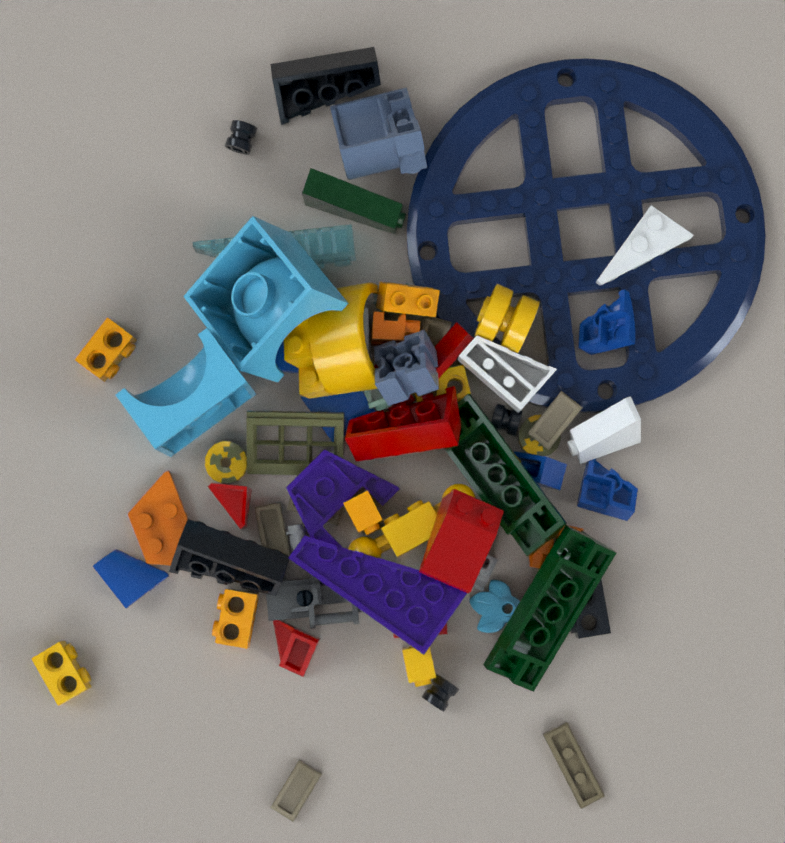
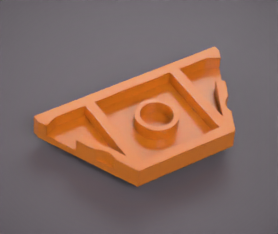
(159, 521)

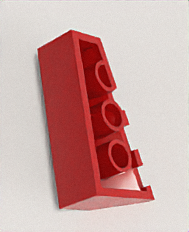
(406, 428)

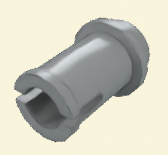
(296, 533)

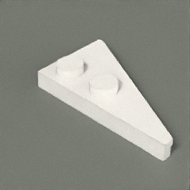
(650, 238)

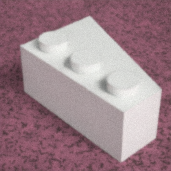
(505, 372)

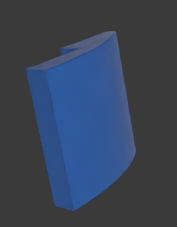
(351, 404)

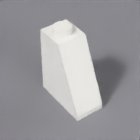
(606, 432)

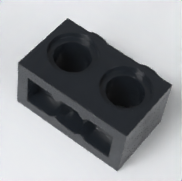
(597, 608)

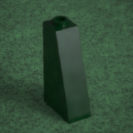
(352, 202)

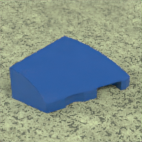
(609, 327)

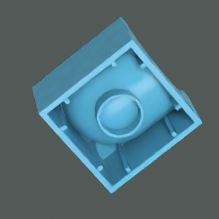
(259, 294)
(190, 399)

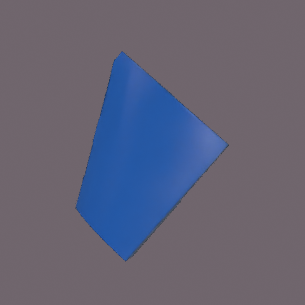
(606, 492)
(128, 576)

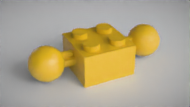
(405, 531)

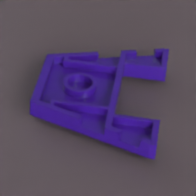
(325, 487)

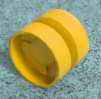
(499, 316)

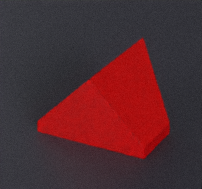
(235, 501)
(294, 647)

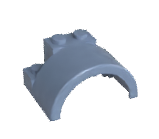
(366, 137)

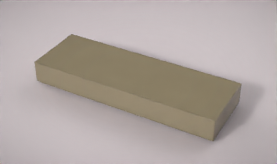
(573, 765)

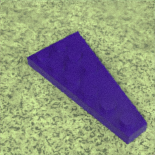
(388, 592)

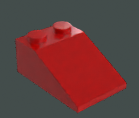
(460, 540)

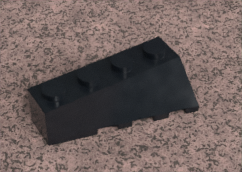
(322, 80)
(228, 559)

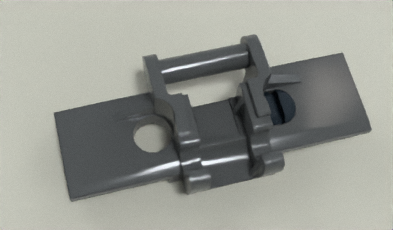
(298, 599)

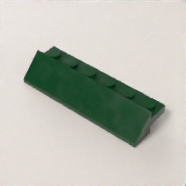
(503, 480)
(549, 608)

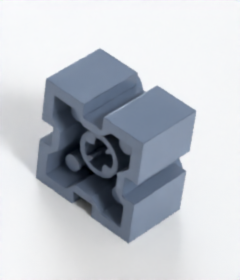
(406, 368)

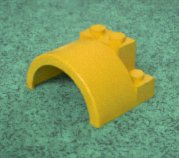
(333, 348)

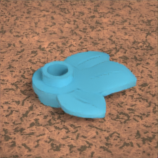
(492, 605)

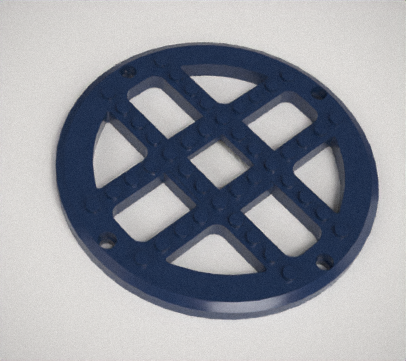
(550, 280)

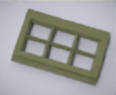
(294, 419)

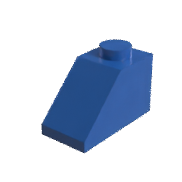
(544, 470)

